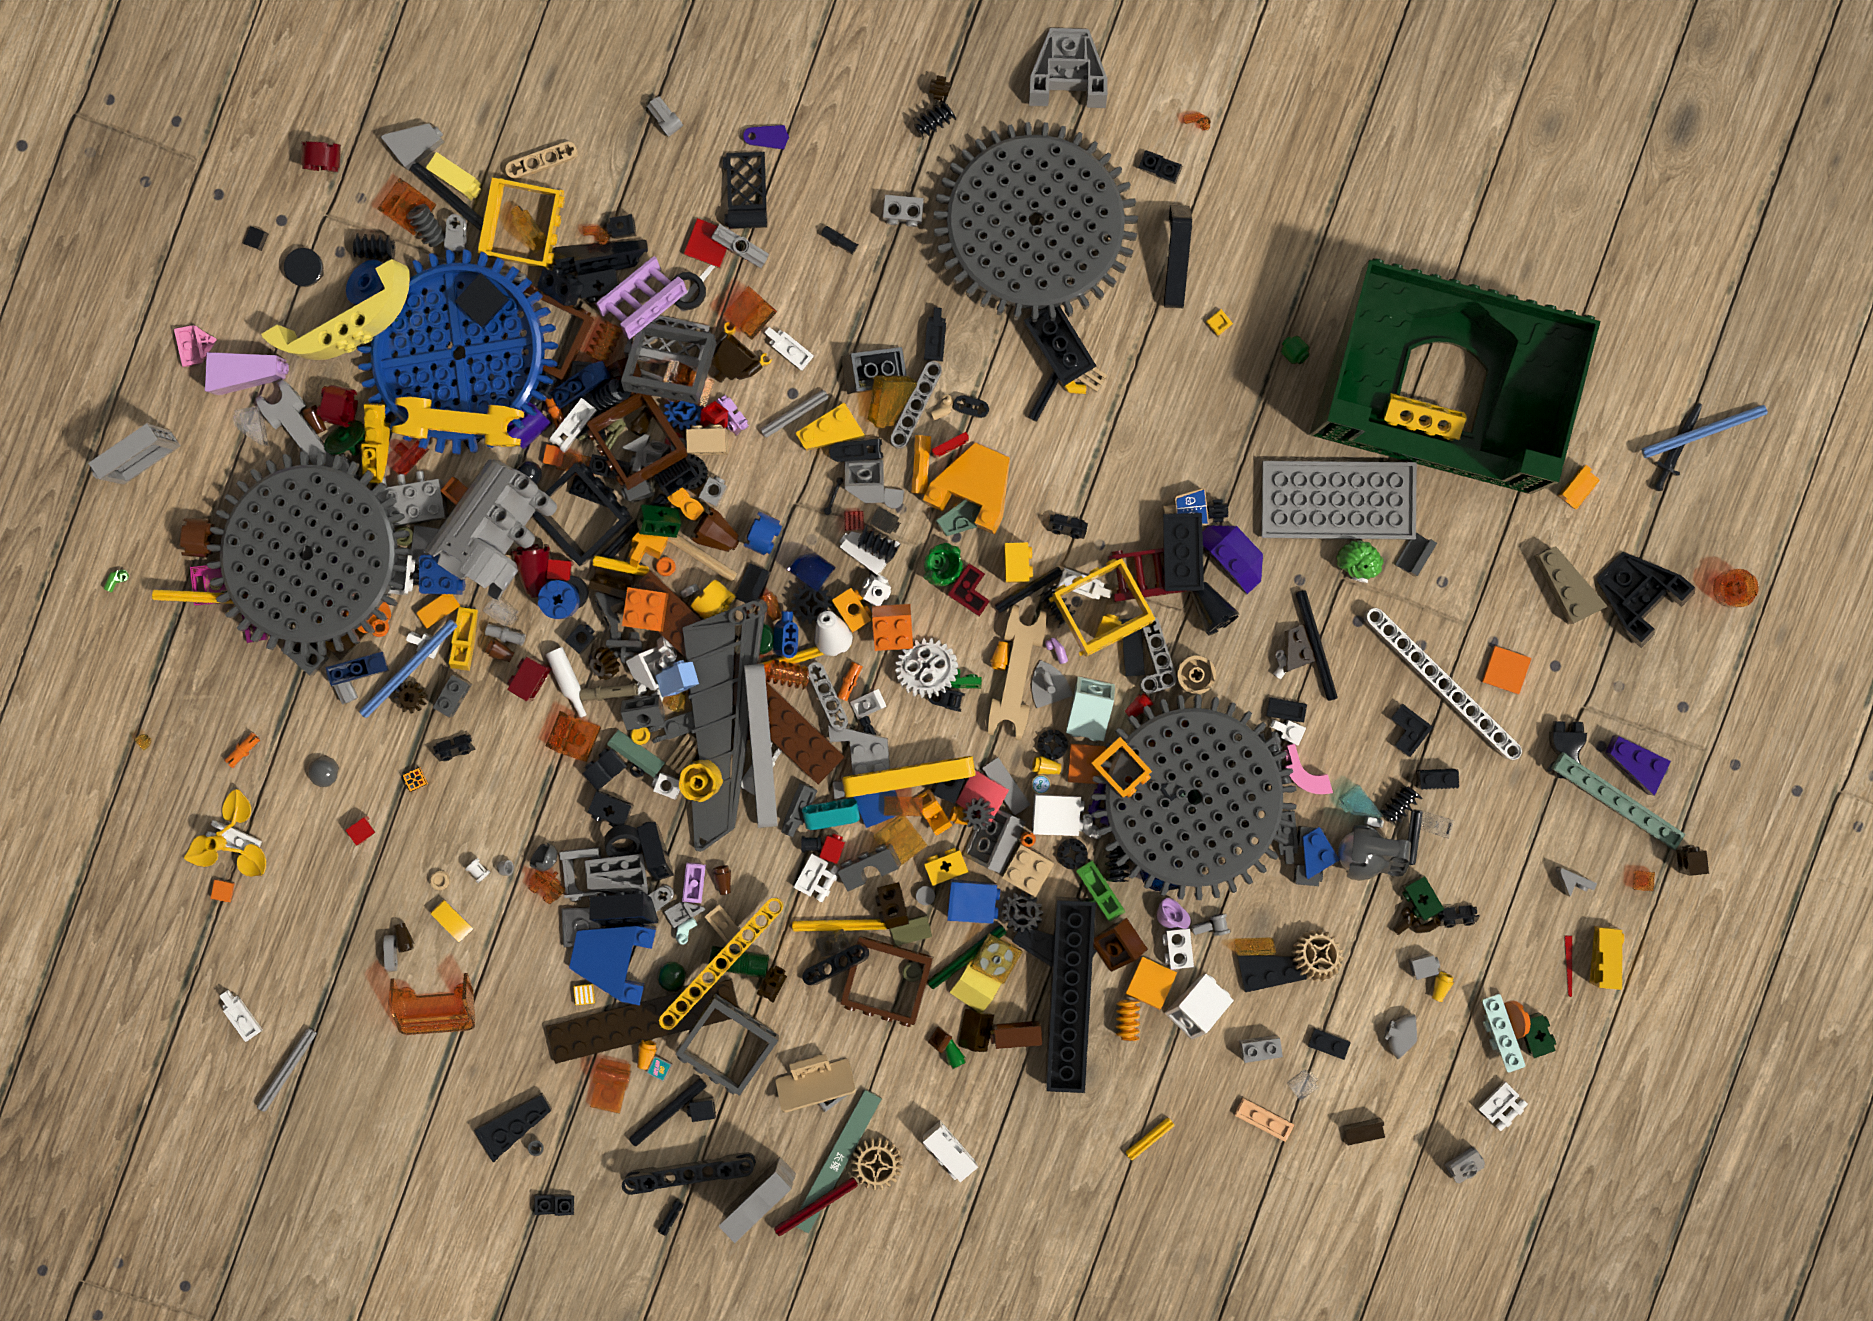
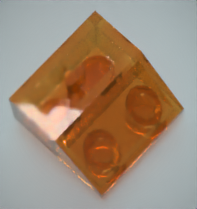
(400, 201)
(750, 313)

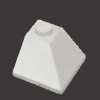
(646, 666)

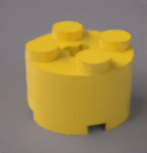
(713, 600)
(708, 773)

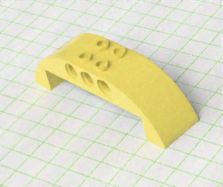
(354, 325)

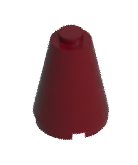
(532, 567)

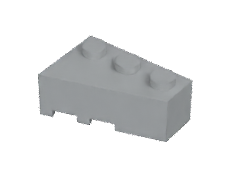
(617, 874)

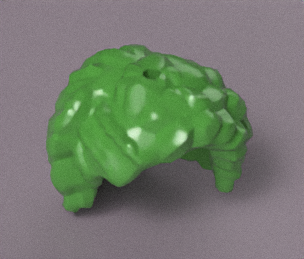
(1356, 555)

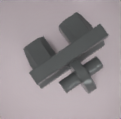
(624, 648)

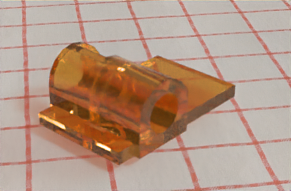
(684, 375)
(610, 1082)

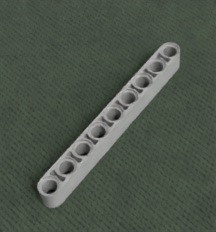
(760, 745)

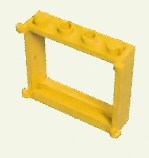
(492, 214)
(1115, 634)

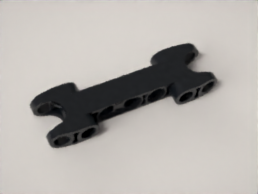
(733, 1162)

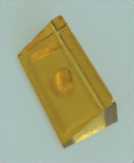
(1254, 946)

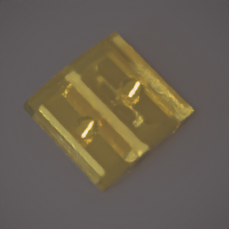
(903, 838)

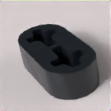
(973, 402)

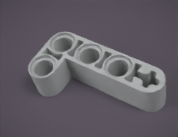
(1154, 653)

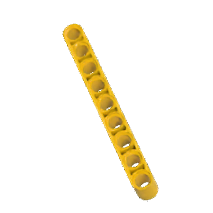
(713, 968)

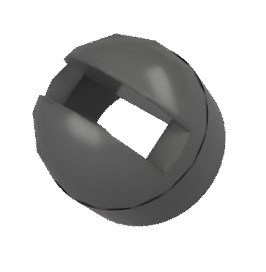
(537, 1144)

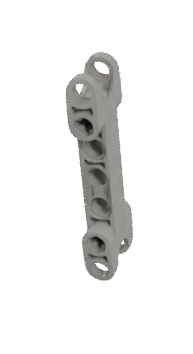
(288, 414)

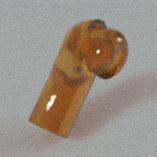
(1199, 118)

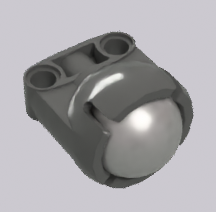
(1367, 854)

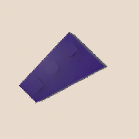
(1639, 763)

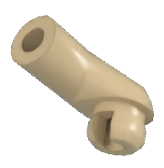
(945, 407)

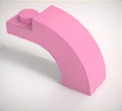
(1312, 783)

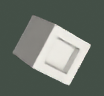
(657, 783)

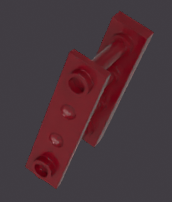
(1123, 592)

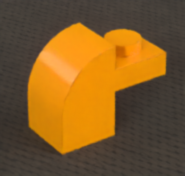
(646, 544)

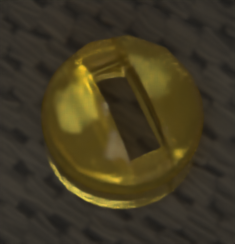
(143, 741)

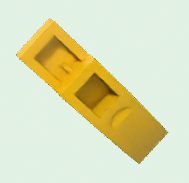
(376, 441)

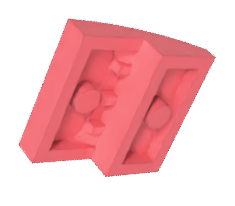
(983, 787)

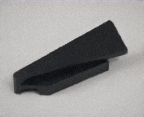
(599, 257)

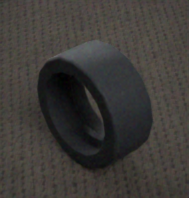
(701, 295)
(622, 832)

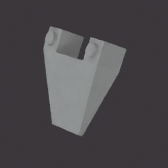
(1070, 64)

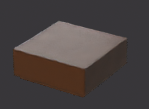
(940, 1039)

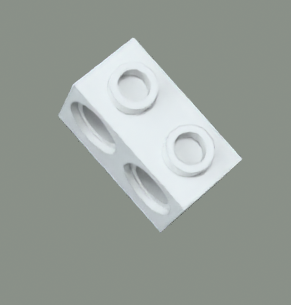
(1183, 947)

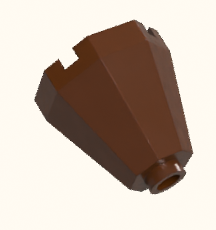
(715, 532)

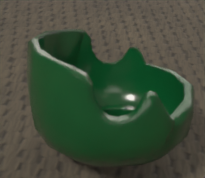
(671, 976)

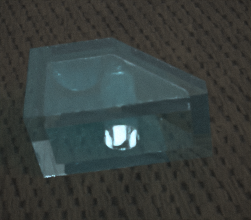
(1358, 803)

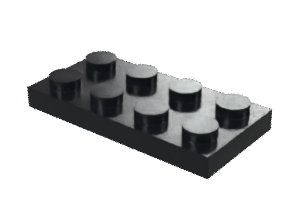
(1183, 552)

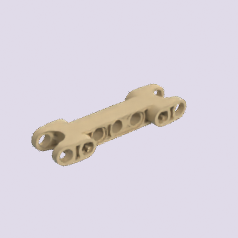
(1023, 639)

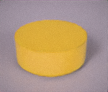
(640, 736)

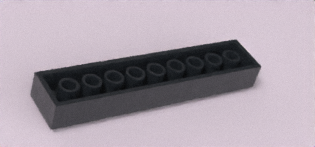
(1070, 994)

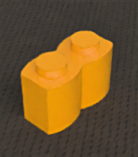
(690, 507)

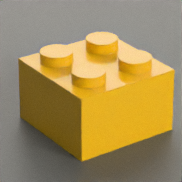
(1017, 562)

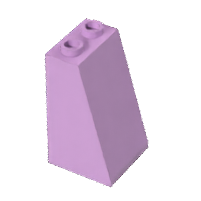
(241, 371)

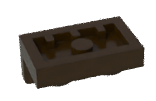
(611, 582)

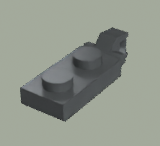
(794, 818)
(1290, 834)

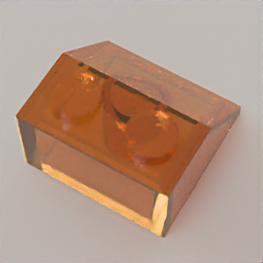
(573, 736)

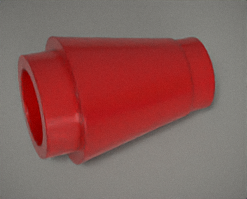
(1138, 704)

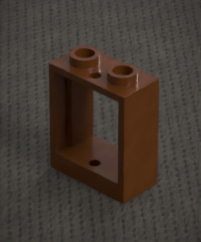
(1016, 1034)

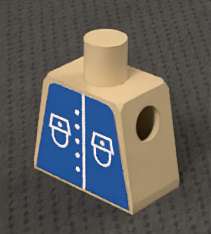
(1190, 503)

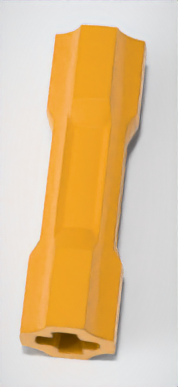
(921, 462)

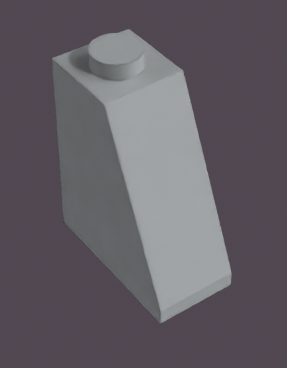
(413, 143)

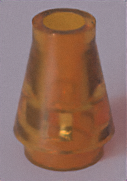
(773, 606)

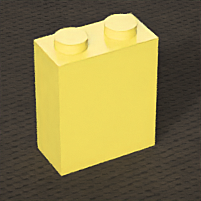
(454, 176)

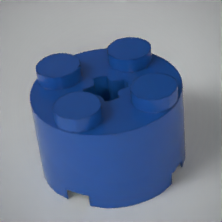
(762, 534)
(568, 594)

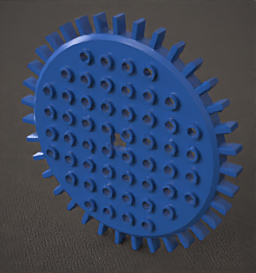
(452, 275)

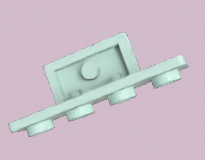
(1502, 1033)

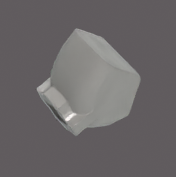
(1401, 1034)

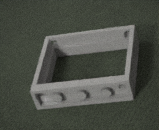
(134, 454)

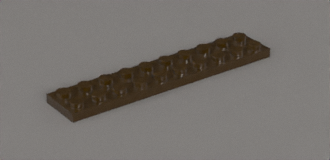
(631, 1024)

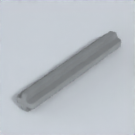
(794, 413)

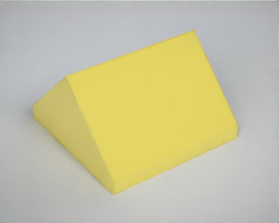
(975, 988)

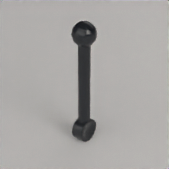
(828, 510)

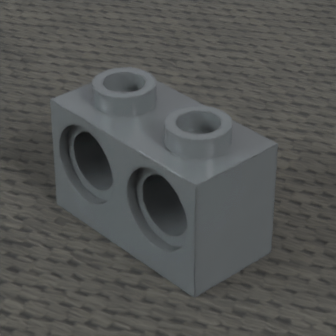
(304, 662)
(452, 695)

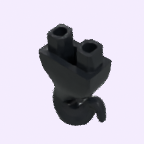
(1567, 742)

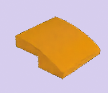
(1151, 983)

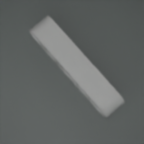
(919, 396)

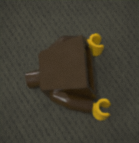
(734, 358)

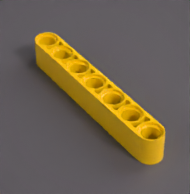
(908, 776)

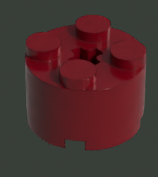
(320, 155)
(337, 405)

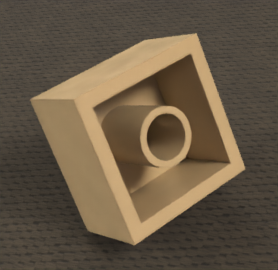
(707, 441)
(1027, 870)

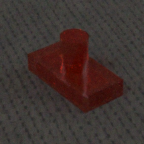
(408, 456)

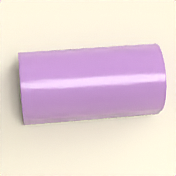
(693, 882)

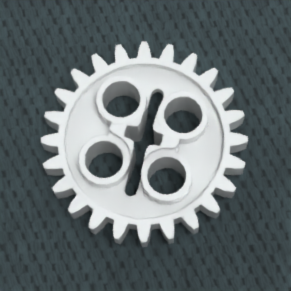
(913, 659)

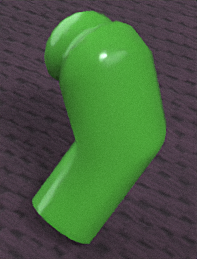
(114, 578)

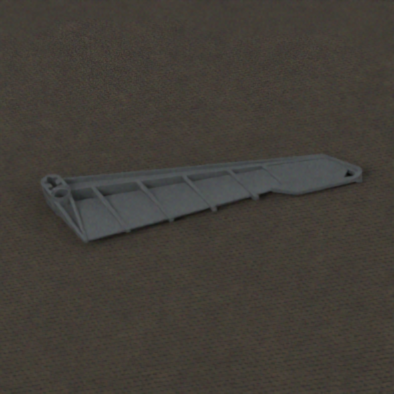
(711, 650)

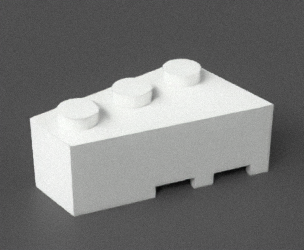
(949, 1152)

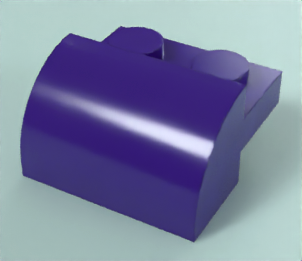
(533, 427)

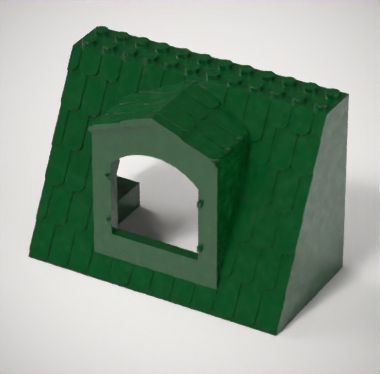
(1530, 389)

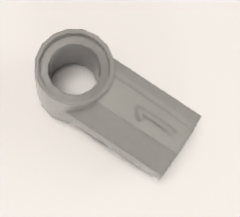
(667, 120)
(345, 691)

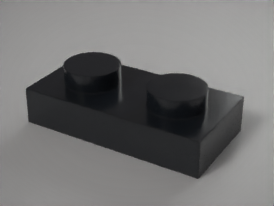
(1329, 1043)

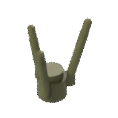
(614, 428)

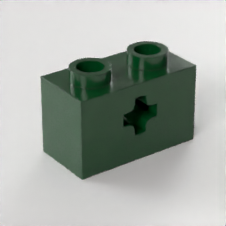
(658, 521)
(1431, 903)
(1546, 1041)

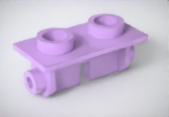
(735, 422)

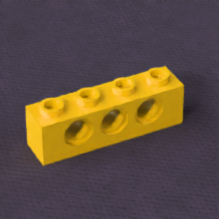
(1436, 413)

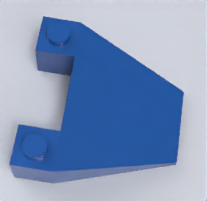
(604, 958)

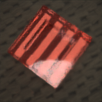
(854, 520)

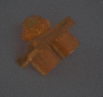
(548, 884)

